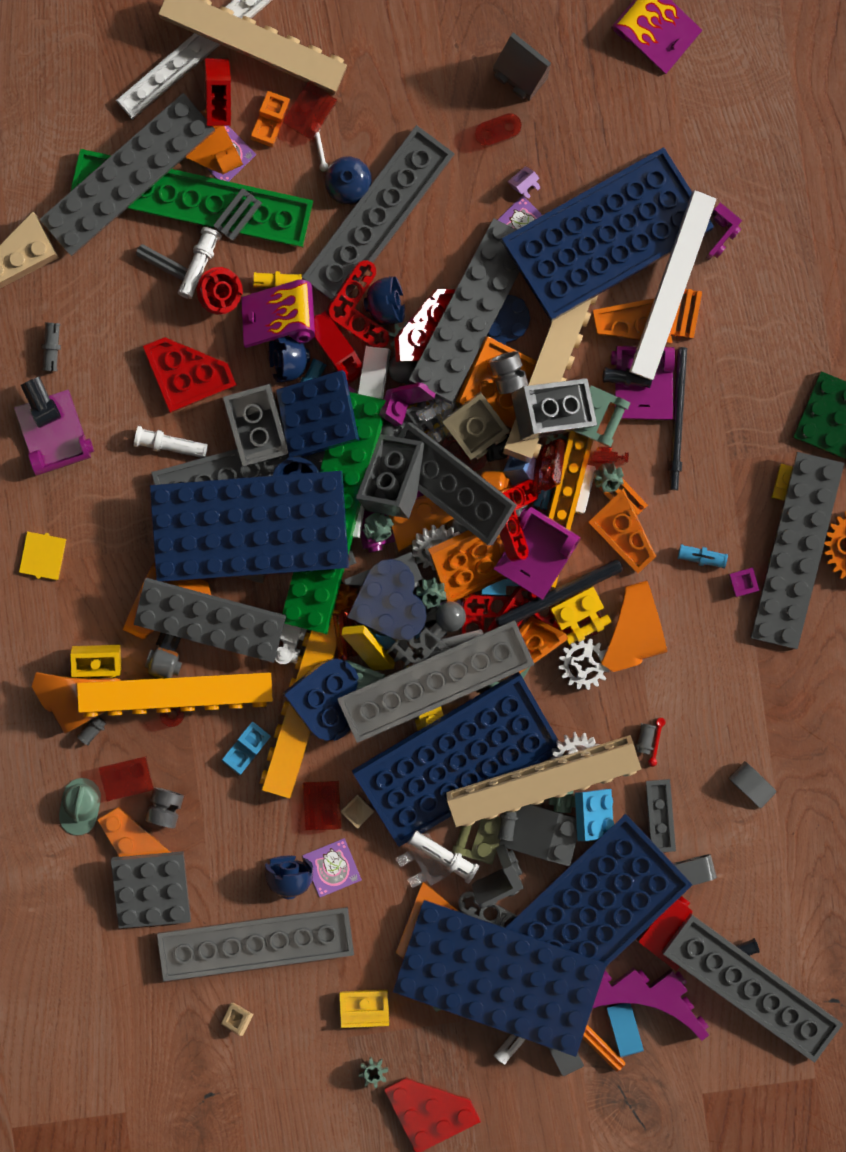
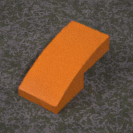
(270, 119)

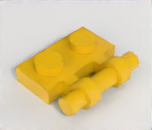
(577, 608)

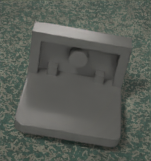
(500, 883)

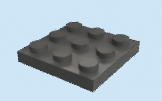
(151, 889)

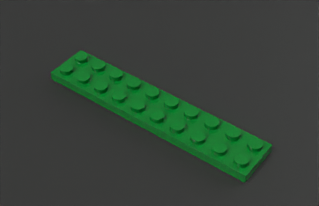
(204, 199)
(314, 593)

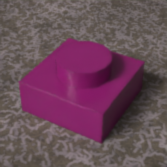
(744, 582)

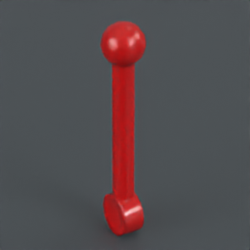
(660, 722)

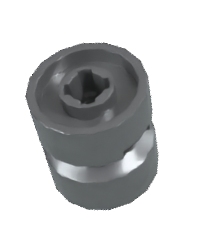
(508, 372)
(164, 807)

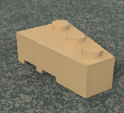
(25, 251)

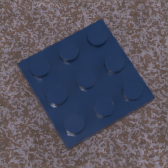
(317, 414)

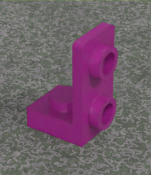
(724, 217)
(399, 399)

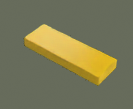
(368, 647)

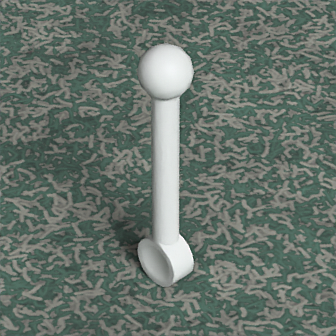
(323, 166)

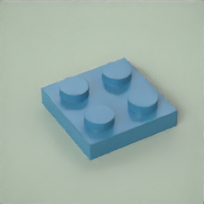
(593, 813)

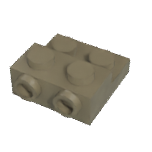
(476, 426)

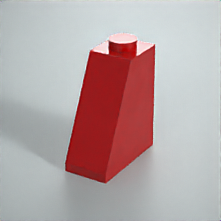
(218, 91)
(337, 347)
(664, 928)

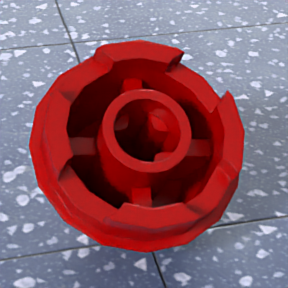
(219, 290)

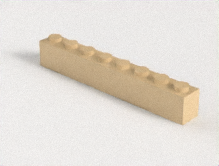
(256, 42)
(550, 368)
(543, 781)

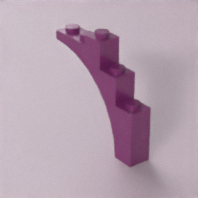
(661, 994)

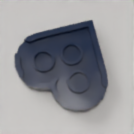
(511, 321)
(389, 602)
(317, 696)

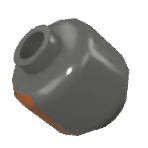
(163, 663)

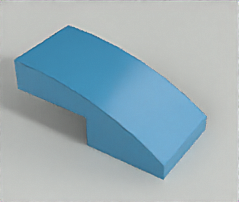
(498, 588)
(246, 748)
(625, 1029)

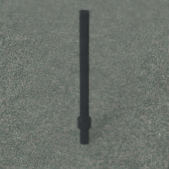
(675, 464)

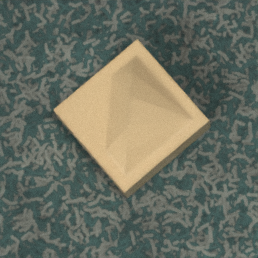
(357, 811)
(237, 1019)

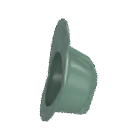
(80, 806)

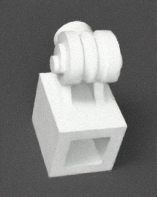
(290, 638)

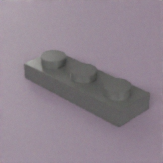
(660, 814)

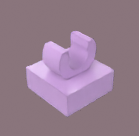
(523, 180)

